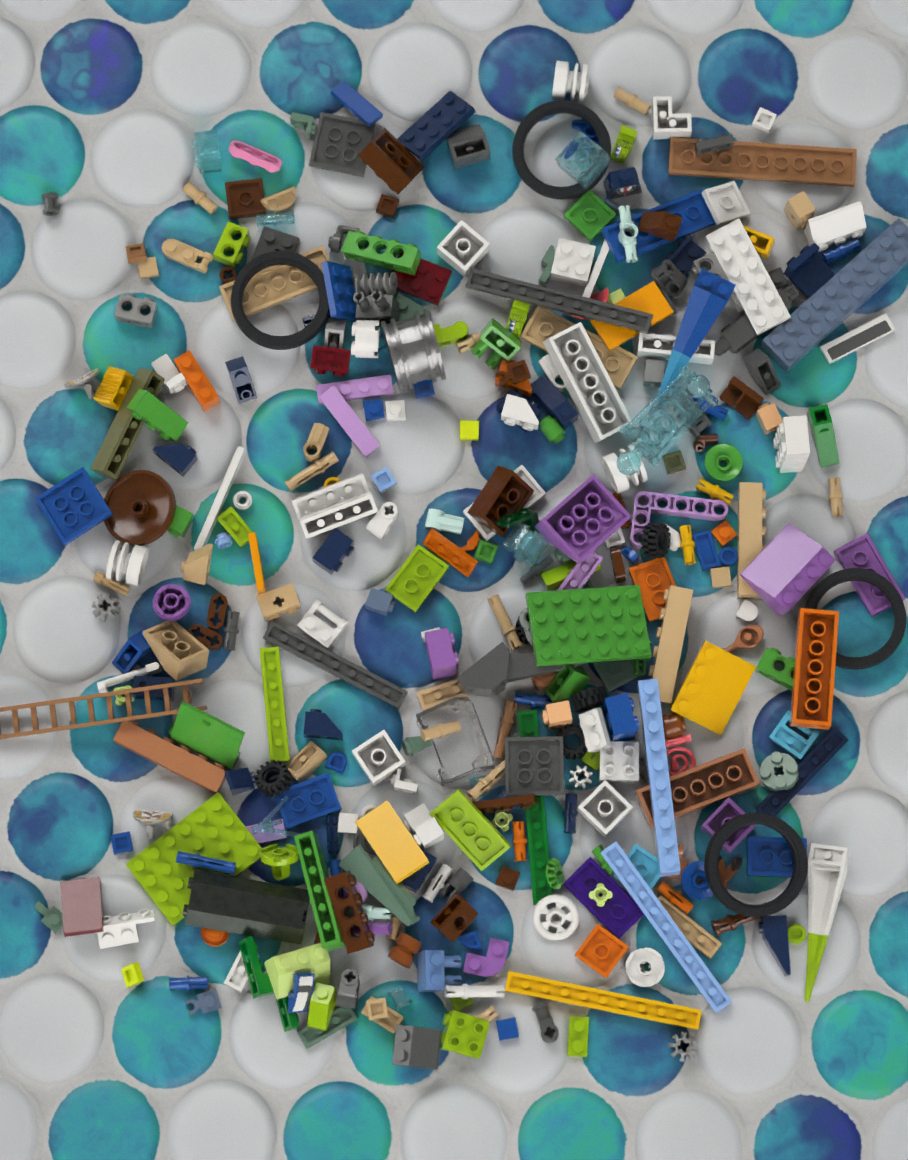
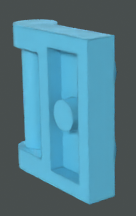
(791, 740)

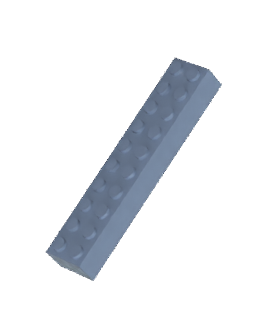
(839, 297)

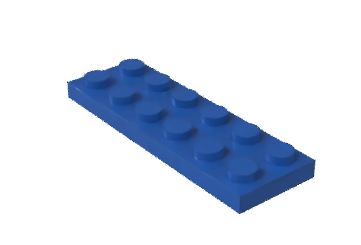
(690, 207)

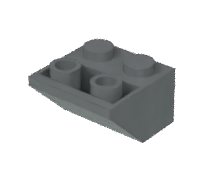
(468, 146)

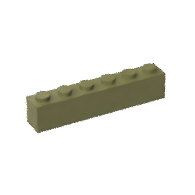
(124, 427)

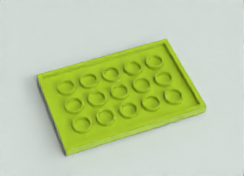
(208, 830)

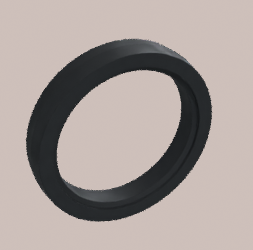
(527, 124)
(270, 259)
(891, 593)
(800, 864)

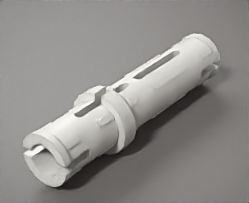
(474, 991)

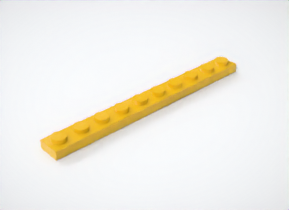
(603, 1000)

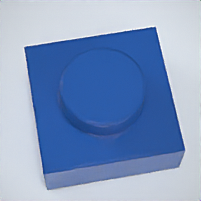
(373, 409)

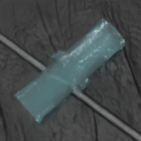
(275, 219)

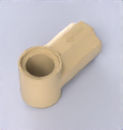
(315, 441)

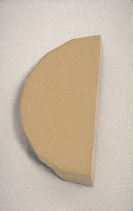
(280, 201)

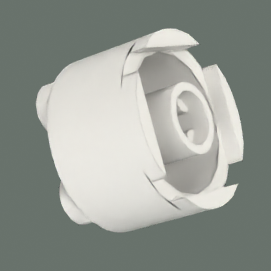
(366, 338)

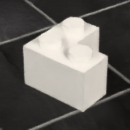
(668, 124)
(425, 828)

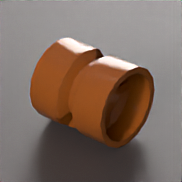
(404, 950)

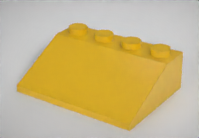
(712, 687)

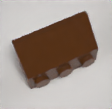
(391, 161)
(501, 496)

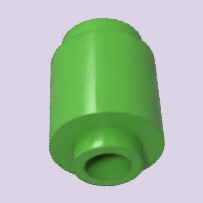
(552, 429)

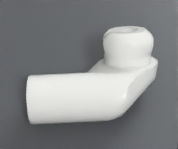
(675, 539)

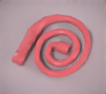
(674, 763)

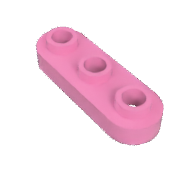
(255, 156)

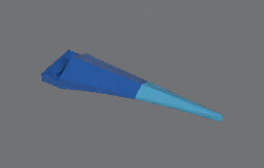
(704, 306)

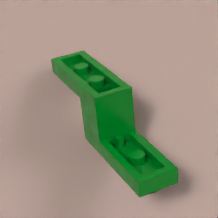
(261, 984)

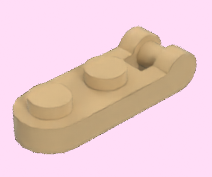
(186, 255)

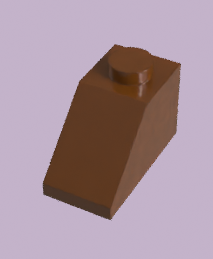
(660, 224)

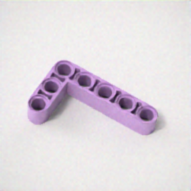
(671, 510)

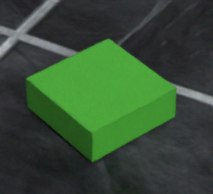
(486, 552)

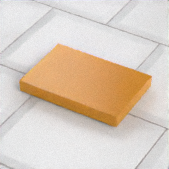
(257, 563)

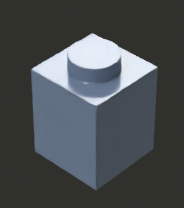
(379, 602)

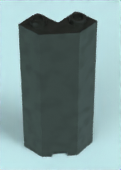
(247, 907)

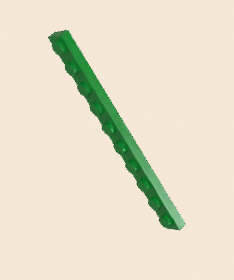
(536, 821)

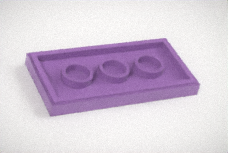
(864, 555)

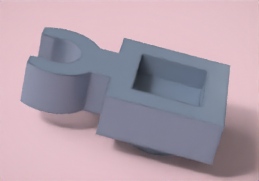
(206, 1002)

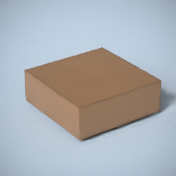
(136, 253)

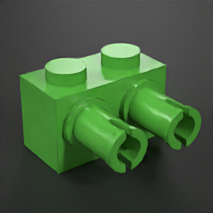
(500, 340)

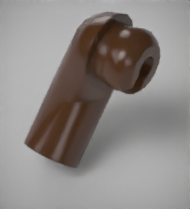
(702, 441)

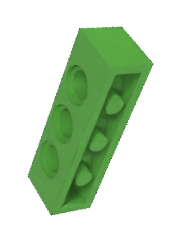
(407, 263)
(766, 667)

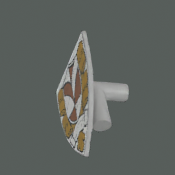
(84, 380)
(150, 819)

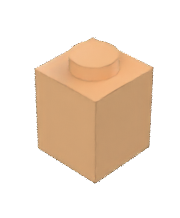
(768, 417)

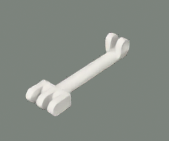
(151, 669)

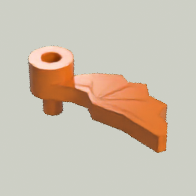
(472, 542)

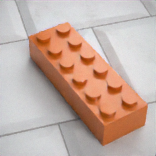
(814, 668)

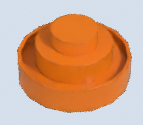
(214, 937)

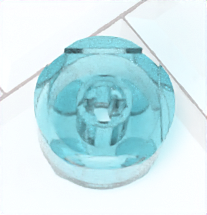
(525, 544)

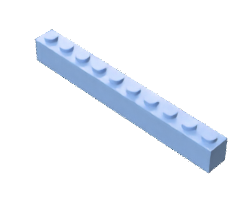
(658, 777)

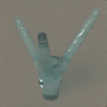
(267, 825)

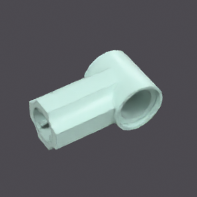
(443, 522)

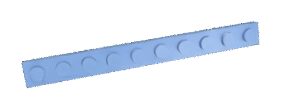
(665, 927)

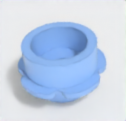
(223, 540)

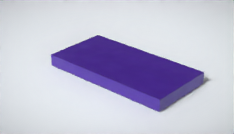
(618, 912)

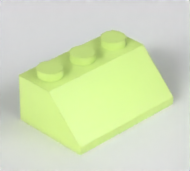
(305, 960)

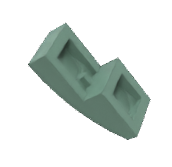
(547, 263)

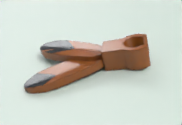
(727, 874)

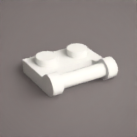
(318, 629)

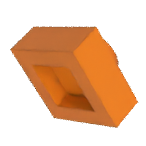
(724, 533)

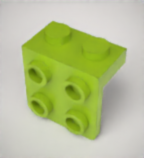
(464, 1034)

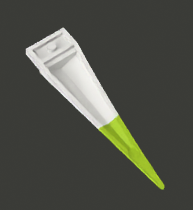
(825, 883)

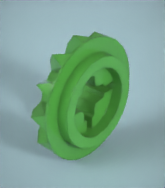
(554, 873)

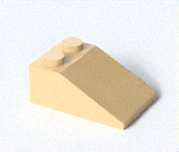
(176, 649)

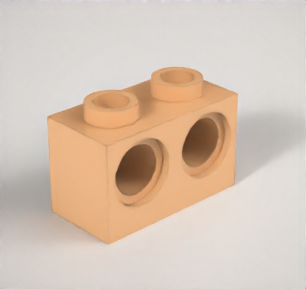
(557, 715)

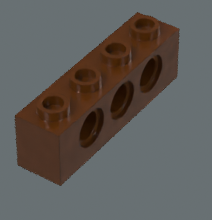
(346, 923)

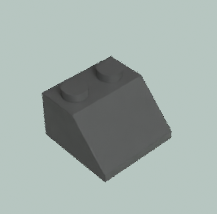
(416, 1047)

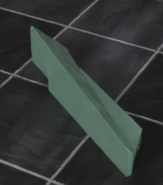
(381, 885)

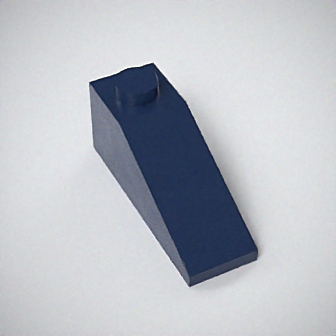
(554, 402)
(775, 936)

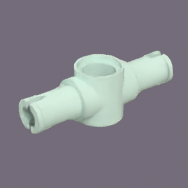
(628, 243)
(372, 912)

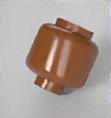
(673, 725)

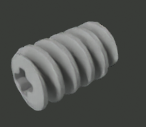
(369, 284)

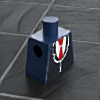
(622, 182)

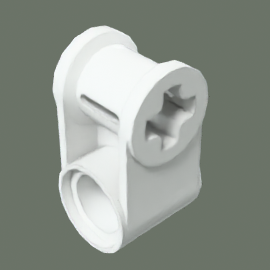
(381, 523)

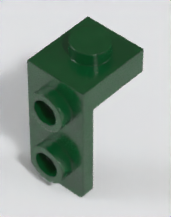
(523, 515)

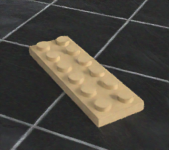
(275, 285)
(546, 324)

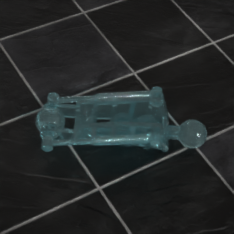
(664, 438)

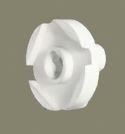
(656, 967)

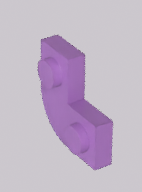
(490, 964)

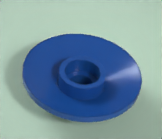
(689, 884)

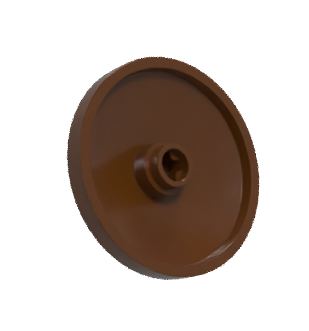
(140, 506)

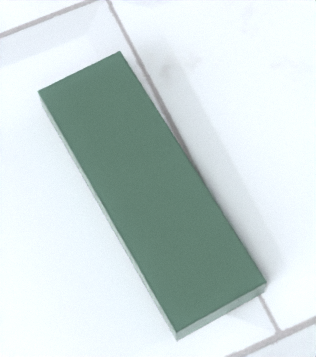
(340, 1019)

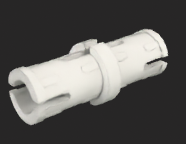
(430, 894)

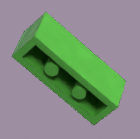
(157, 415)

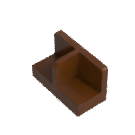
(741, 398)

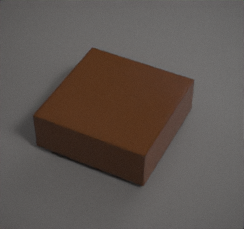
(387, 206)

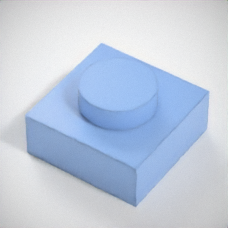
(383, 480)

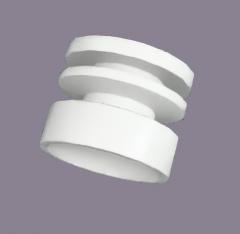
(570, 81)
(618, 480)
(123, 562)

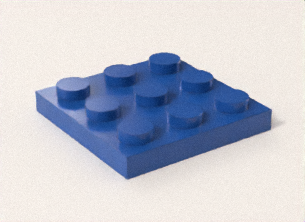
(74, 506)

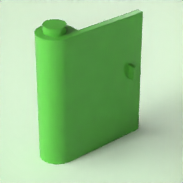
(207, 735)

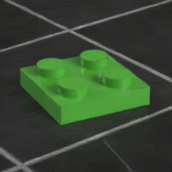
(590, 215)

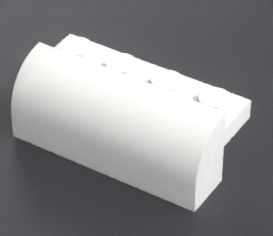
(334, 506)

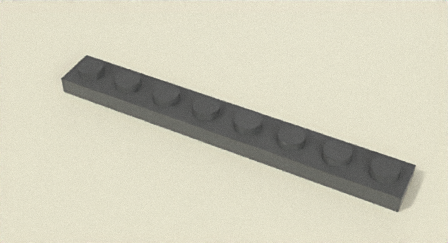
(335, 665)

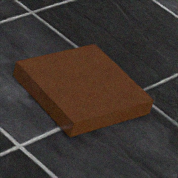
(245, 198)

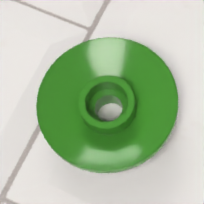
(724, 453)

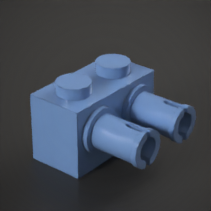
(431, 970)

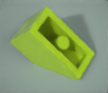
(321, 1006)

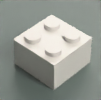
(463, 248)
(572, 262)
(378, 757)
(605, 808)

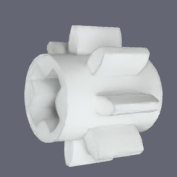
(578, 771)

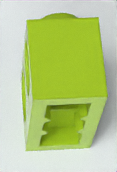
(226, 244)

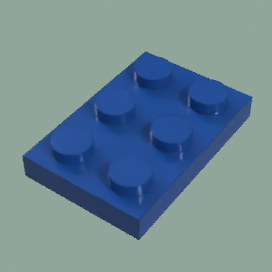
(340, 290)
(308, 801)
(770, 857)

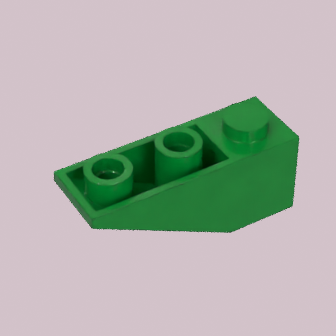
(823, 435)

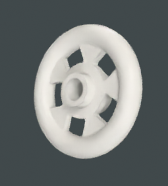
(561, 932)

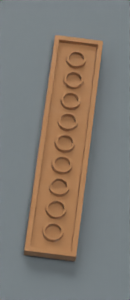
(765, 163)

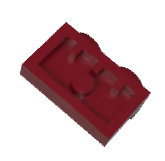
(330, 360)

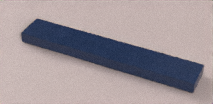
(807, 770)

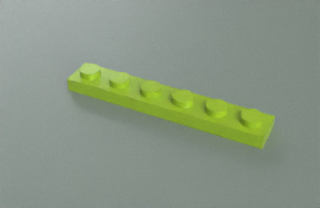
(274, 704)

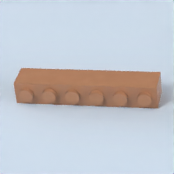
(171, 757)

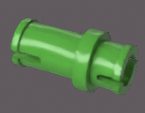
(596, 852)

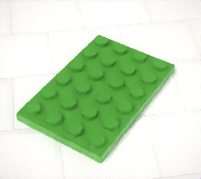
(588, 625)

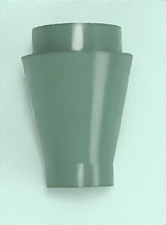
(414, 745)

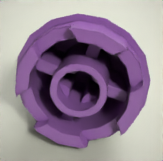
(171, 602)

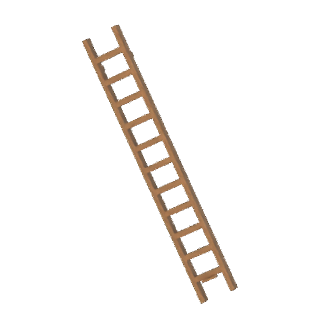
(186, 696)

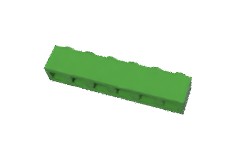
(315, 872)

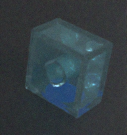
(583, 160)

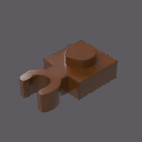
(516, 372)

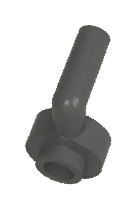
(336, 241)

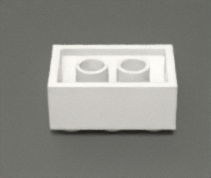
(836, 226)

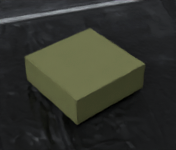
(674, 462)

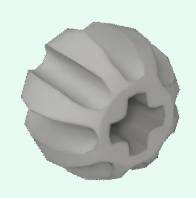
(112, 609)
(684, 1040)

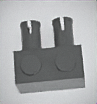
(376, 307)

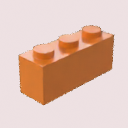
(197, 381)

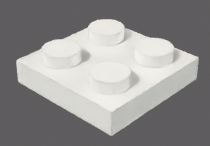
(725, 203)

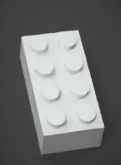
(792, 444)

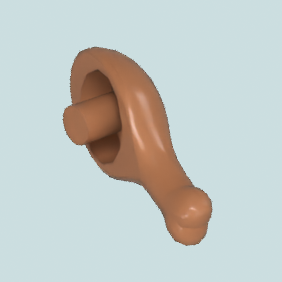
(746, 638)

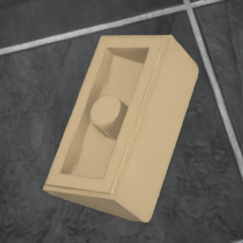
(306, 761)

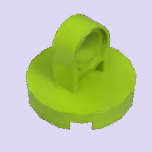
(280, 859)

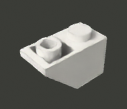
(518, 411)

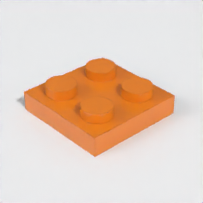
(601, 951)

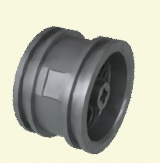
(413, 350)

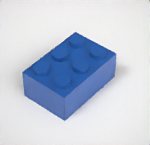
(619, 717)

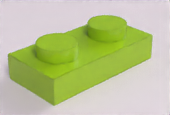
(235, 526)
(578, 1036)

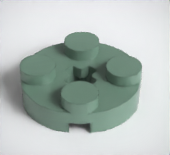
(776, 761)

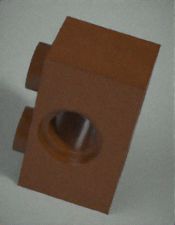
(454, 918)

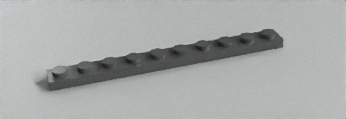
(559, 301)

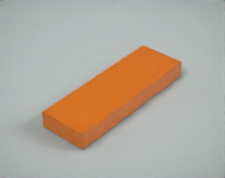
(450, 552)

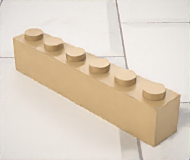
(749, 532)
(670, 640)

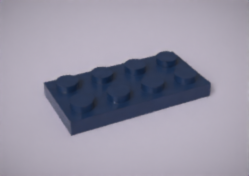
(436, 125)

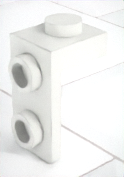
(174, 380)

